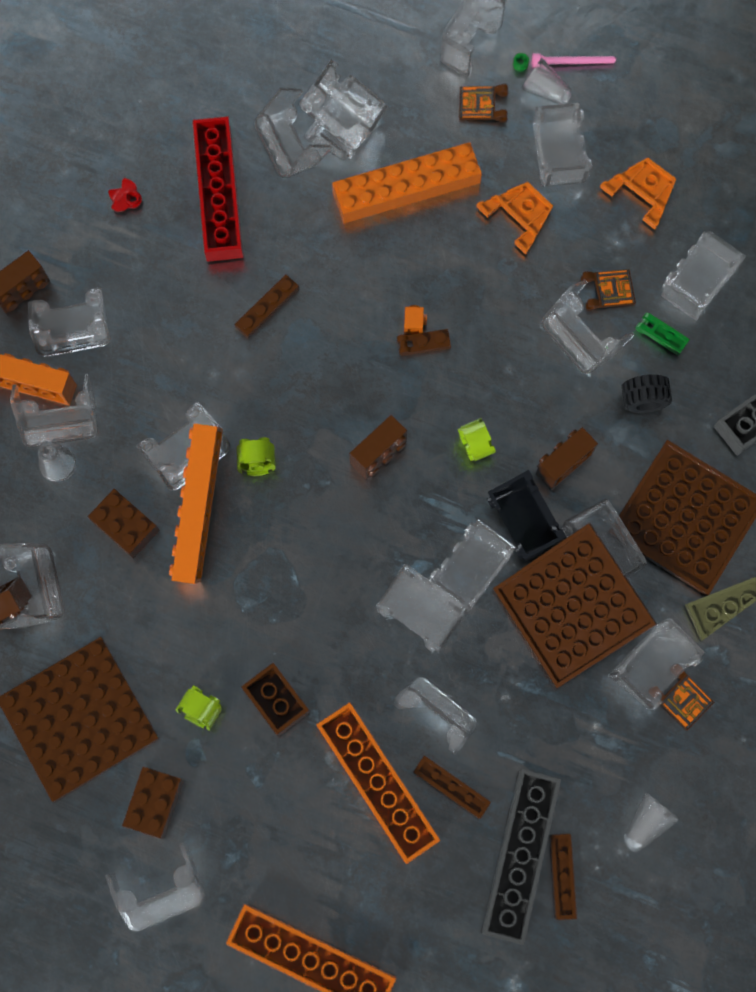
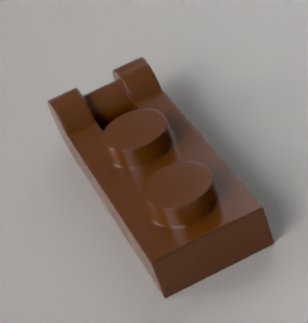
(424, 342)

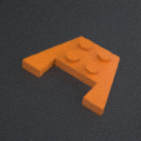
(648, 182)
(525, 206)

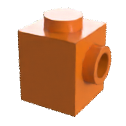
(414, 319)

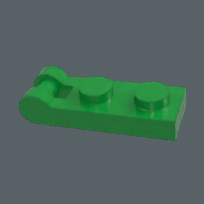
(662, 333)

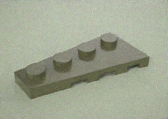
(718, 608)

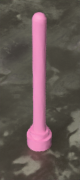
(573, 60)

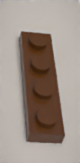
(266, 306)
(452, 787)
(563, 877)

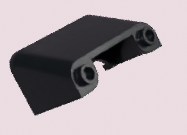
(526, 516)

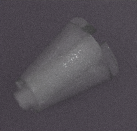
(547, 84)
(56, 461)
(648, 823)

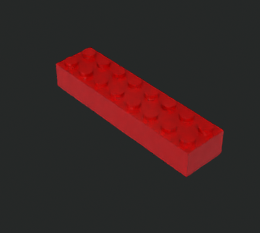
(217, 189)

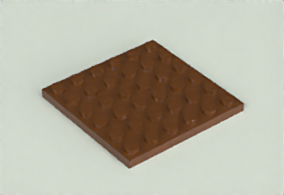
(688, 517)
(574, 605)
(77, 719)

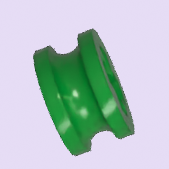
(520, 67)

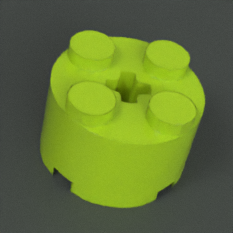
(477, 440)
(255, 456)
(199, 708)

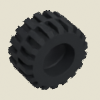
(646, 393)

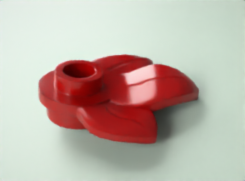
(124, 195)

